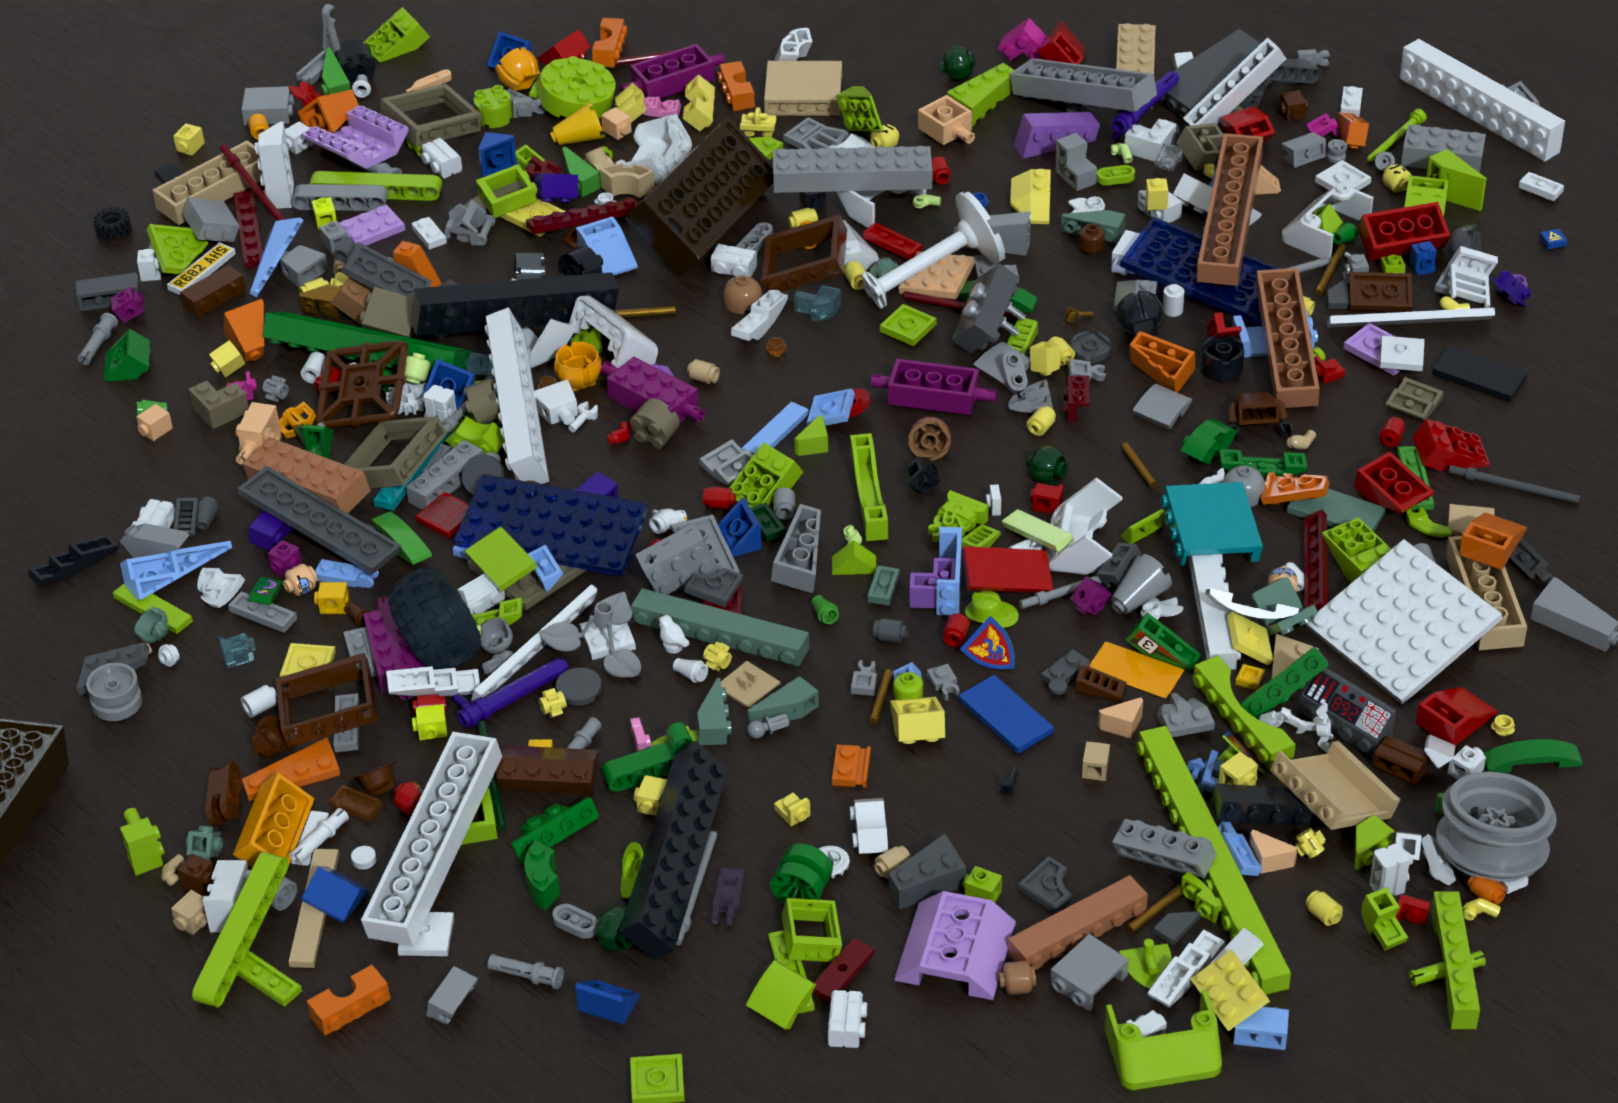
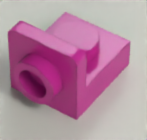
(1323, 126)
(247, 386)

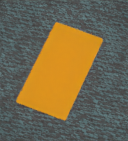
(1137, 669)

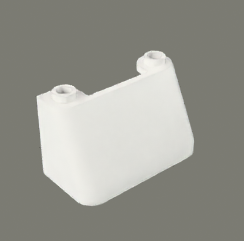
(661, 145)
(624, 338)

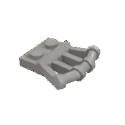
(809, 130)

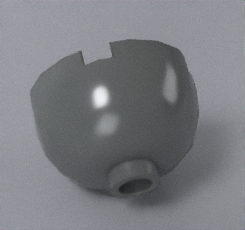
(1465, 237)

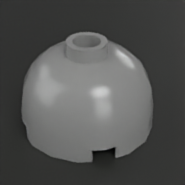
(1252, 481)

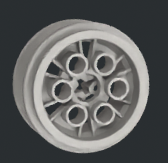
(1495, 826)

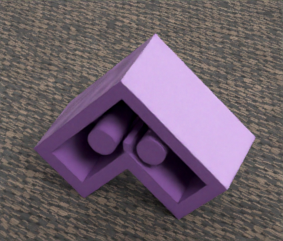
(924, 585)

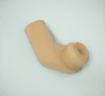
(1301, 442)

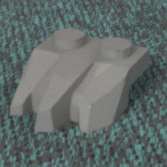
(1185, 716)

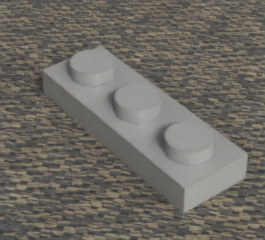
(268, 615)
(348, 739)

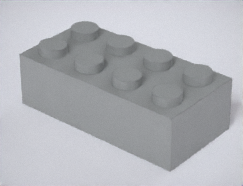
(1426, 141)

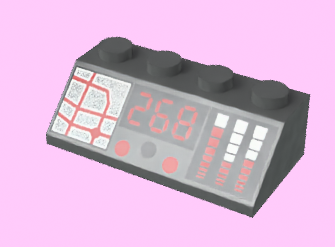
(1352, 711)

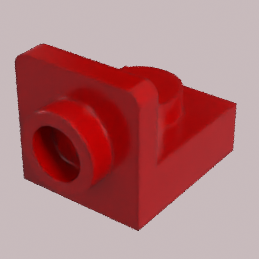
(1328, 370)
(1413, 910)

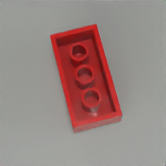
(1397, 229)

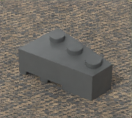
(927, 874)

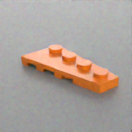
(301, 768)

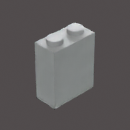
(272, 102)
(210, 219)

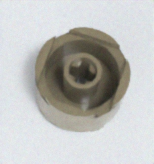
(482, 401)
(654, 423)

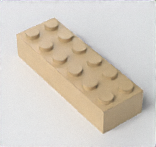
(1136, 47)
(207, 181)
(1494, 588)

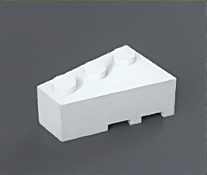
(228, 882)

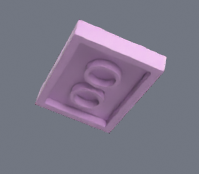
(373, 225)
(1367, 345)

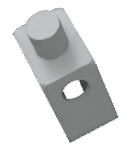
(303, 265)

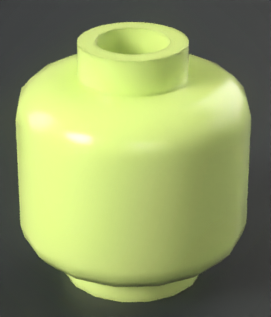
(417, 368)

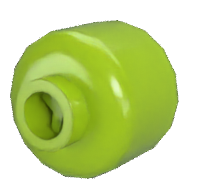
(908, 686)

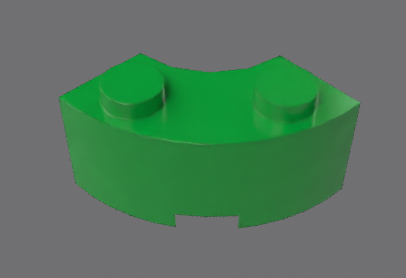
(1207, 440)
(540, 875)

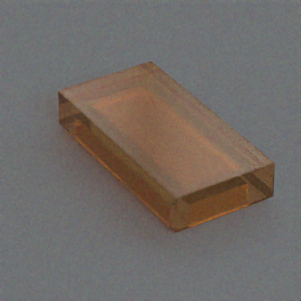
(356, 803)

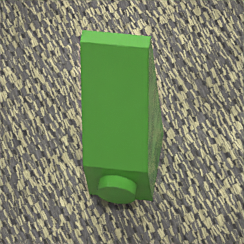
(333, 75)
(588, 176)

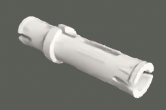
(325, 829)

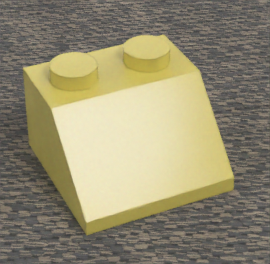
(918, 719)

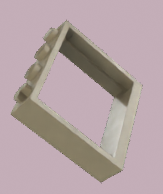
(466, 123)
(426, 435)

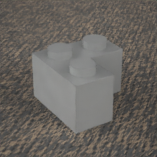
(1072, 162)

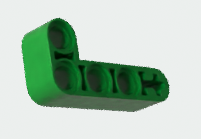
(653, 761)

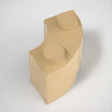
(627, 180)

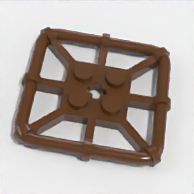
(370, 390)

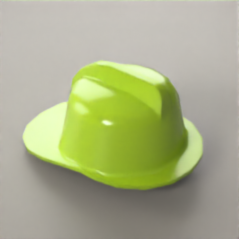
(989, 604)
(630, 866)

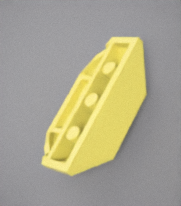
(1032, 194)

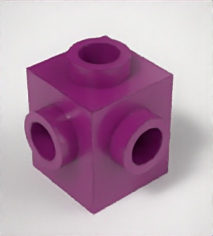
(127, 304)
(284, 557)
(1090, 596)

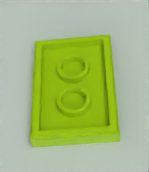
(501, 559)

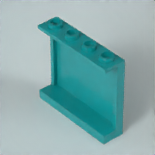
(1211, 520)

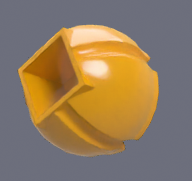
(518, 69)
(578, 365)

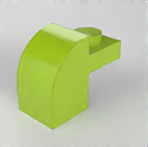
(1379, 918)

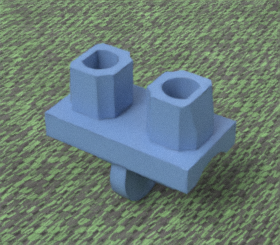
(1204, 770)

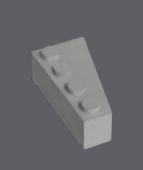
(798, 552)

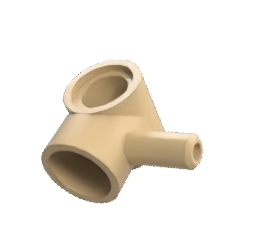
(598, 158)

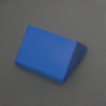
(505, 44)
(496, 153)
(452, 378)
(741, 529)
(334, 893)
(605, 1000)

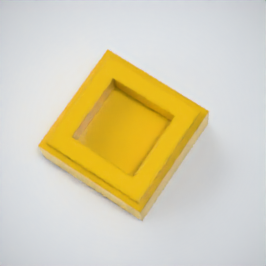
(1250, 677)

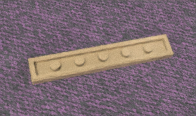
(310, 919)

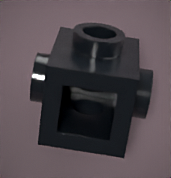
(922, 475)

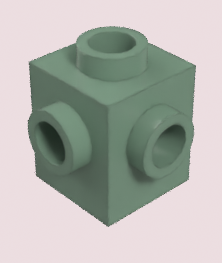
(196, 842)

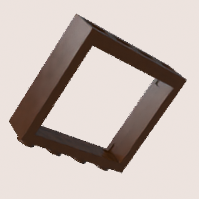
(799, 237)
(319, 679)

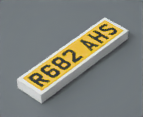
(202, 268)

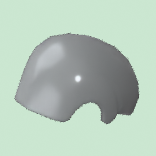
(496, 636)

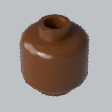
(1091, 239)

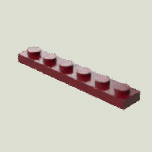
(582, 216)
(248, 228)
(1315, 561)

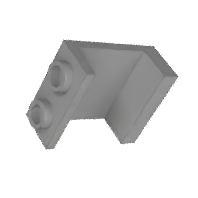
(1087, 970)

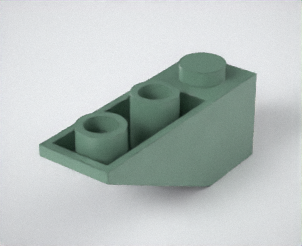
(1111, 222)
(794, 699)
(711, 717)

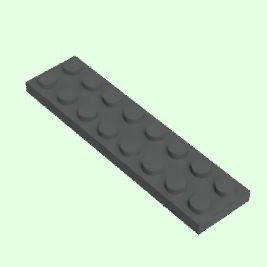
(319, 520)

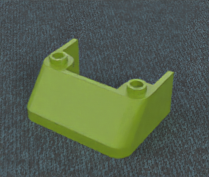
(1165, 1057)

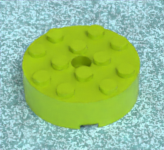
(572, 84)

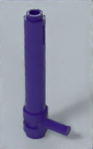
(1124, 120)
(482, 708)

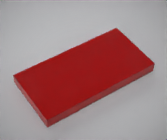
(1006, 569)

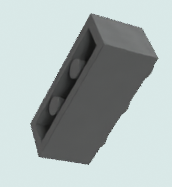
(97, 292)

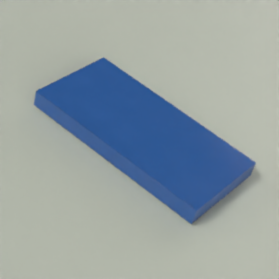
(1006, 714)

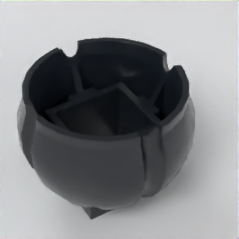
(1140, 313)

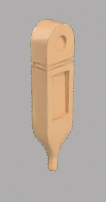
(431, 80)

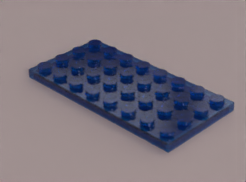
(1171, 257)
(575, 525)

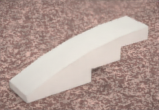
(429, 681)
(1176, 977)

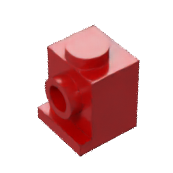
(1046, 497)

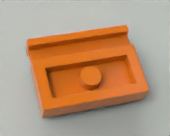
(851, 766)

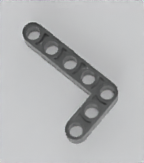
(1289, 71)

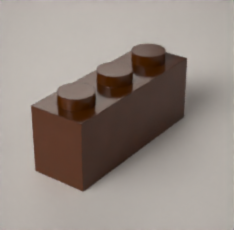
(212, 291)

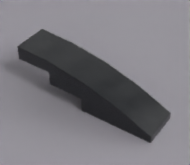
(78, 558)

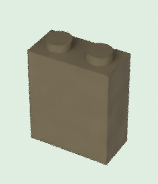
(388, 312)

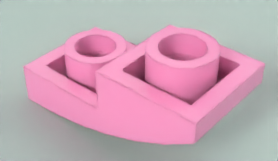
(656, 108)

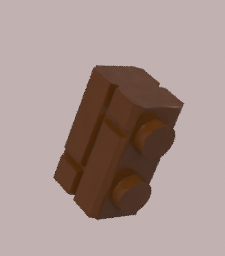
(1401, 760)

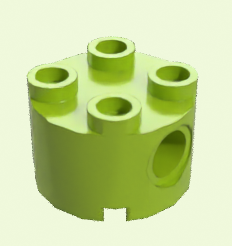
(494, 106)

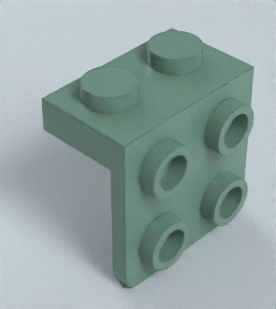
(1282, 593)

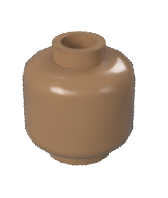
(1017, 977)

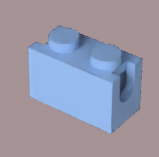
(1264, 1029)

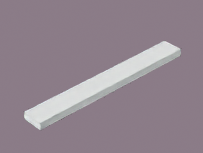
(1411, 317)
(533, 646)

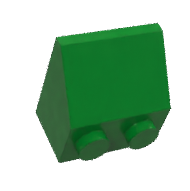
(127, 357)

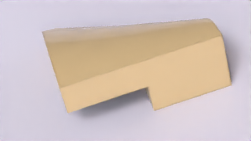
(1461, 516)

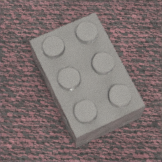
(676, 558)

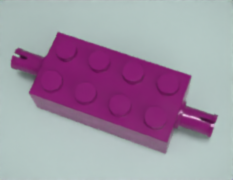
(673, 71)
(640, 381)
(933, 386)
(388, 644)

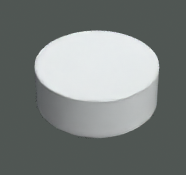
(363, 857)

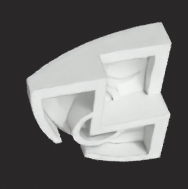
(217, 586)

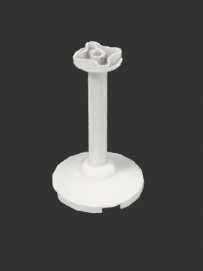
(972, 232)

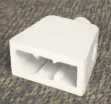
(557, 403)

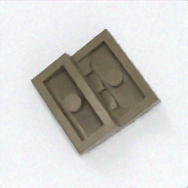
(1415, 399)

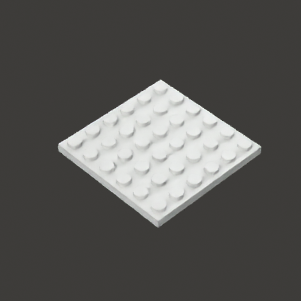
(1403, 621)

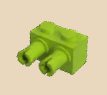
(141, 842)

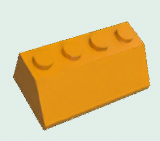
(274, 820)

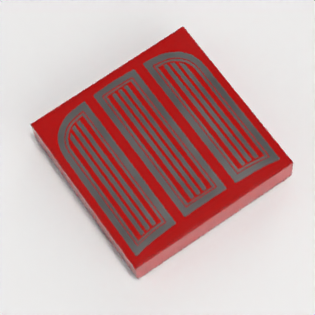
(443, 515)

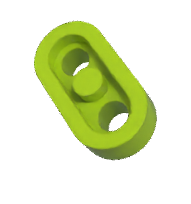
(1115, 175)

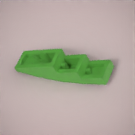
(411, 547)

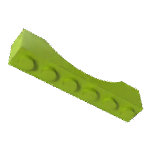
(866, 478)
(1265, 740)
(1460, 981)

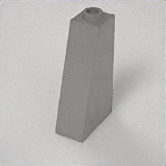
(1013, 230)
(1574, 615)

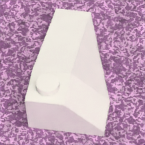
(858, 249)

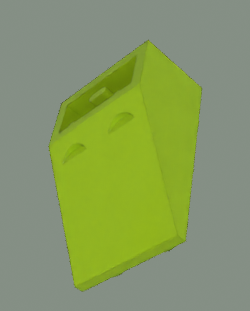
(396, 36)
(858, 110)
(1465, 184)
(1426, 190)
(764, 475)
(1355, 547)

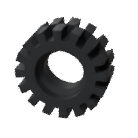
(112, 224)

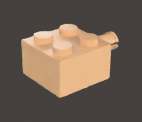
(946, 121)
(256, 427)

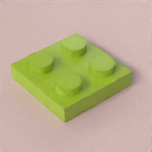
(908, 325)
(657, 1079)

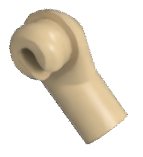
(170, 868)

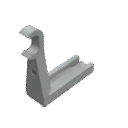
(314, 69)

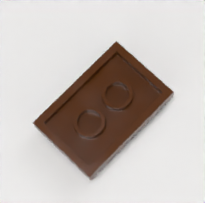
(1380, 291)

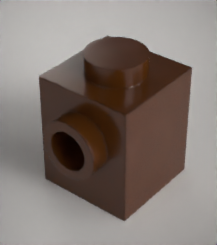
(1293, 105)
(196, 874)

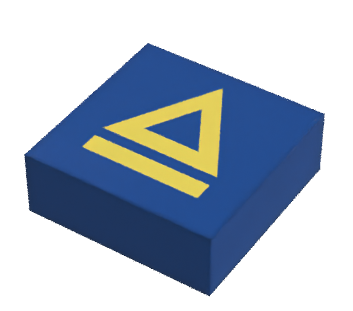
(1553, 238)

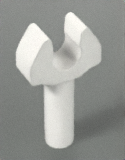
(584, 413)

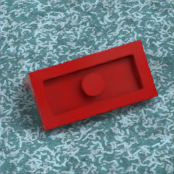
(1217, 327)

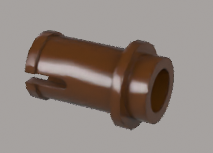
(356, 612)

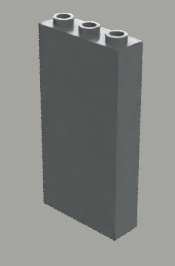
(1207, 70)

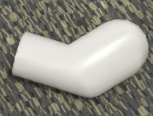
(1027, 544)
(1300, 575)

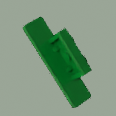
(1285, 683)
(554, 825)

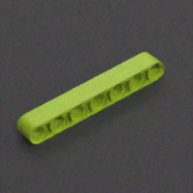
(398, 185)
(240, 929)

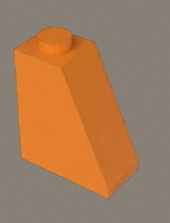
(328, 111)
(415, 259)
(245, 329)

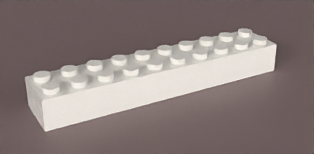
(1482, 100)
(516, 398)
(431, 839)

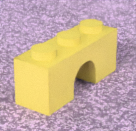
(700, 109)

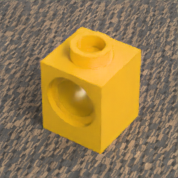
(332, 597)

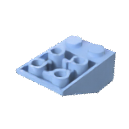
(608, 241)

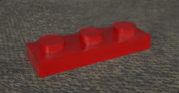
(892, 241)

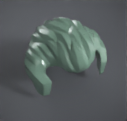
(883, 266)
(152, 626)

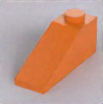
(1352, 129)

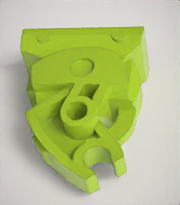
(958, 512)

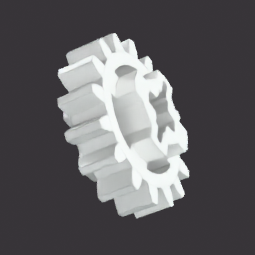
(411, 397)

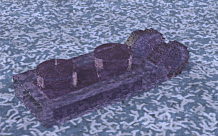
(728, 894)

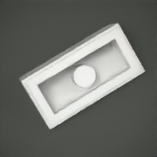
(1439, 750)

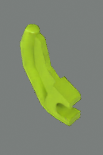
(1424, 525)

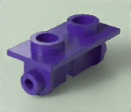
(1516, 293)

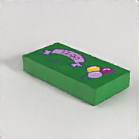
(265, 591)

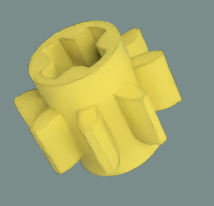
(717, 656)
(552, 702)
(1310, 843)

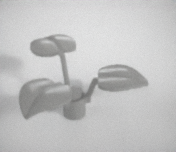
(612, 610)

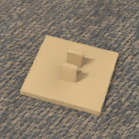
(749, 684)

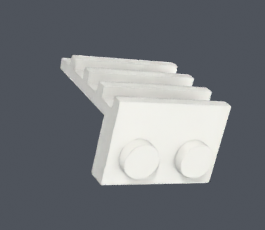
(1470, 275)

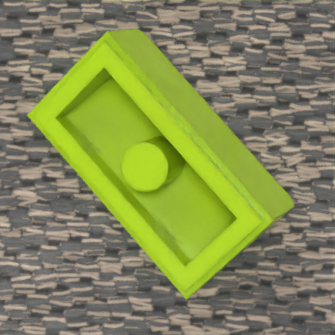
(1144, 527)

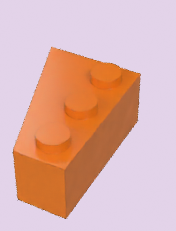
(1162, 360)

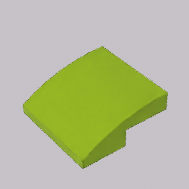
(780, 994)

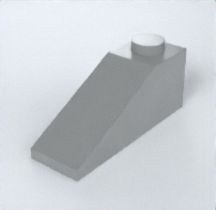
(151, 539)

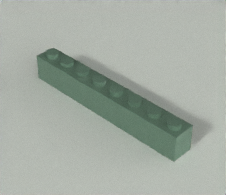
(723, 626)

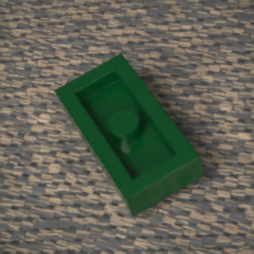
(770, 525)

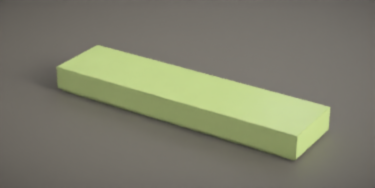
(1037, 530)

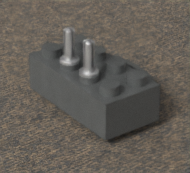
(985, 310)

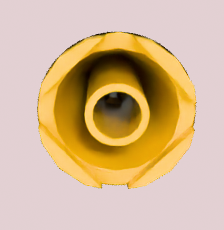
(578, 127)

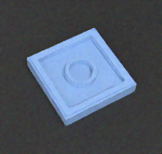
(833, 406)

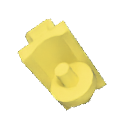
(758, 122)

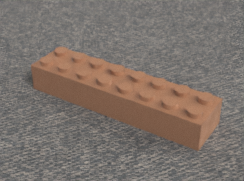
(1287, 337)

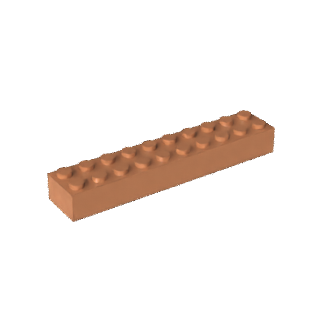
(1230, 209)

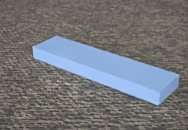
(778, 427)

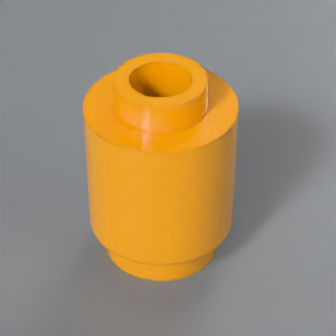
(257, 125)

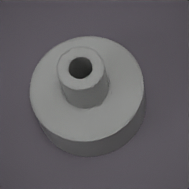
(1389, 160)

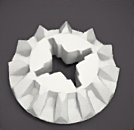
(838, 857)

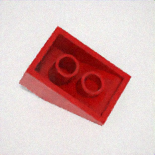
(1391, 484)

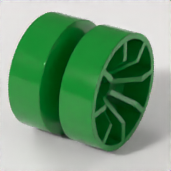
(801, 873)

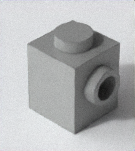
(331, 235)

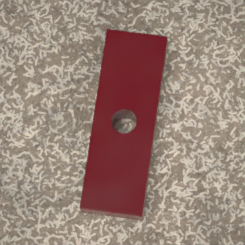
(843, 969)

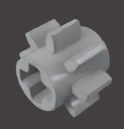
(275, 388)

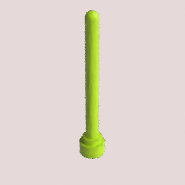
(1417, 117)

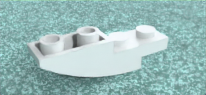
(762, 316)

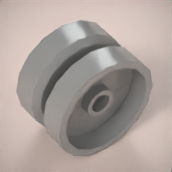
(114, 691)

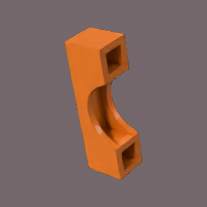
(611, 42)

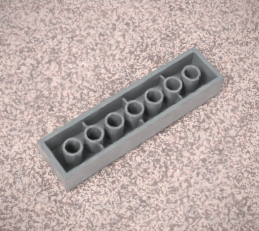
(1083, 84)
(852, 169)

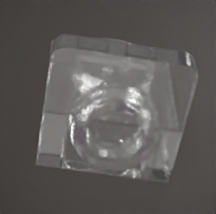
(1169, 157)

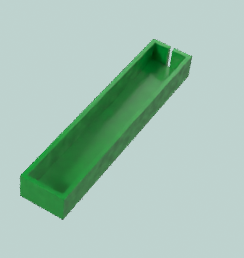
(329, 335)

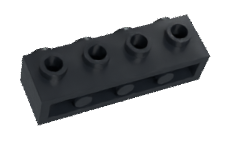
(1259, 805)

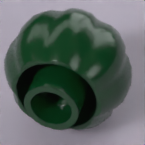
(958, 63)
(1046, 464)
(608, 929)

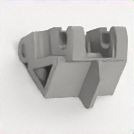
(465, 220)

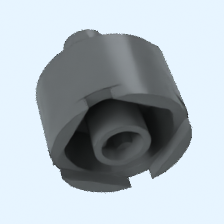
(529, 266)

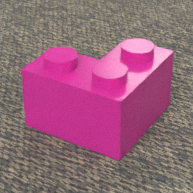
(1023, 38)

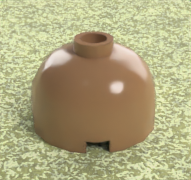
(741, 294)
(929, 438)

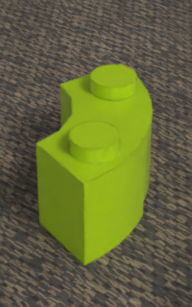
(481, 435)

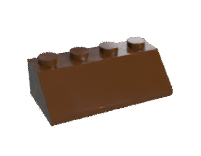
(548, 770)

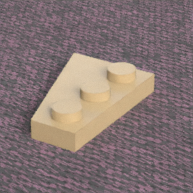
(1287, 652)

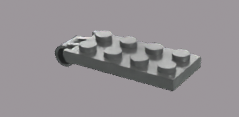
(376, 269)

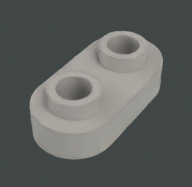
(1013, 371)
(579, 921)

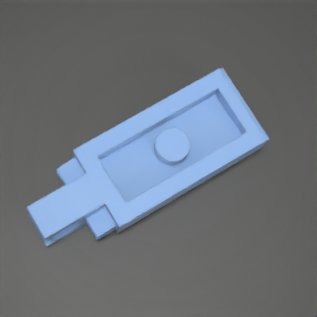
(1240, 850)

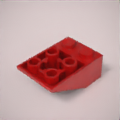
(1062, 46)
(1446, 446)
(1453, 714)

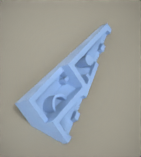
(275, 246)
(153, 572)

